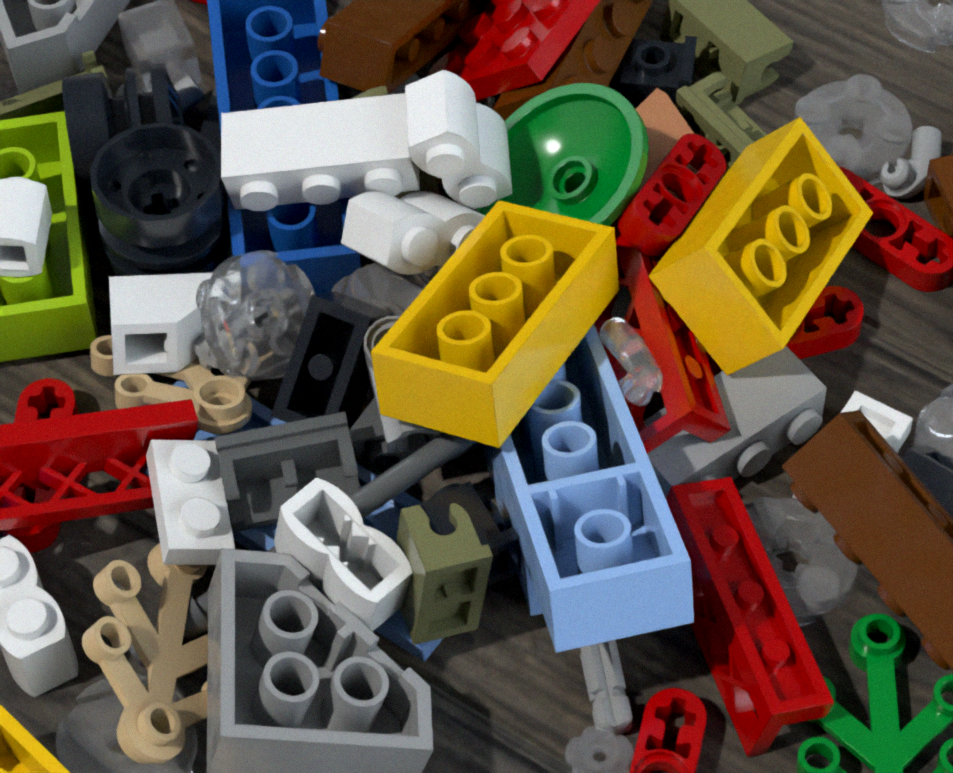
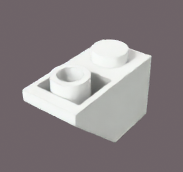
(154, 322)

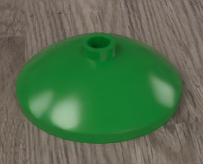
(576, 153)

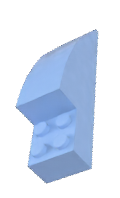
(590, 511)

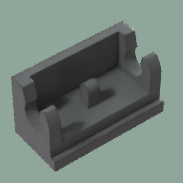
(277, 461)

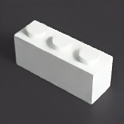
(316, 152)

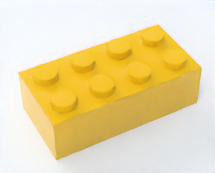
(762, 247)
(496, 323)

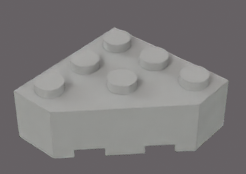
(48, 36)
(303, 679)

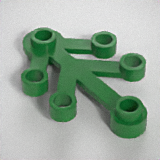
(884, 745)

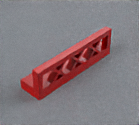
(688, 381)
(82, 445)
(745, 617)

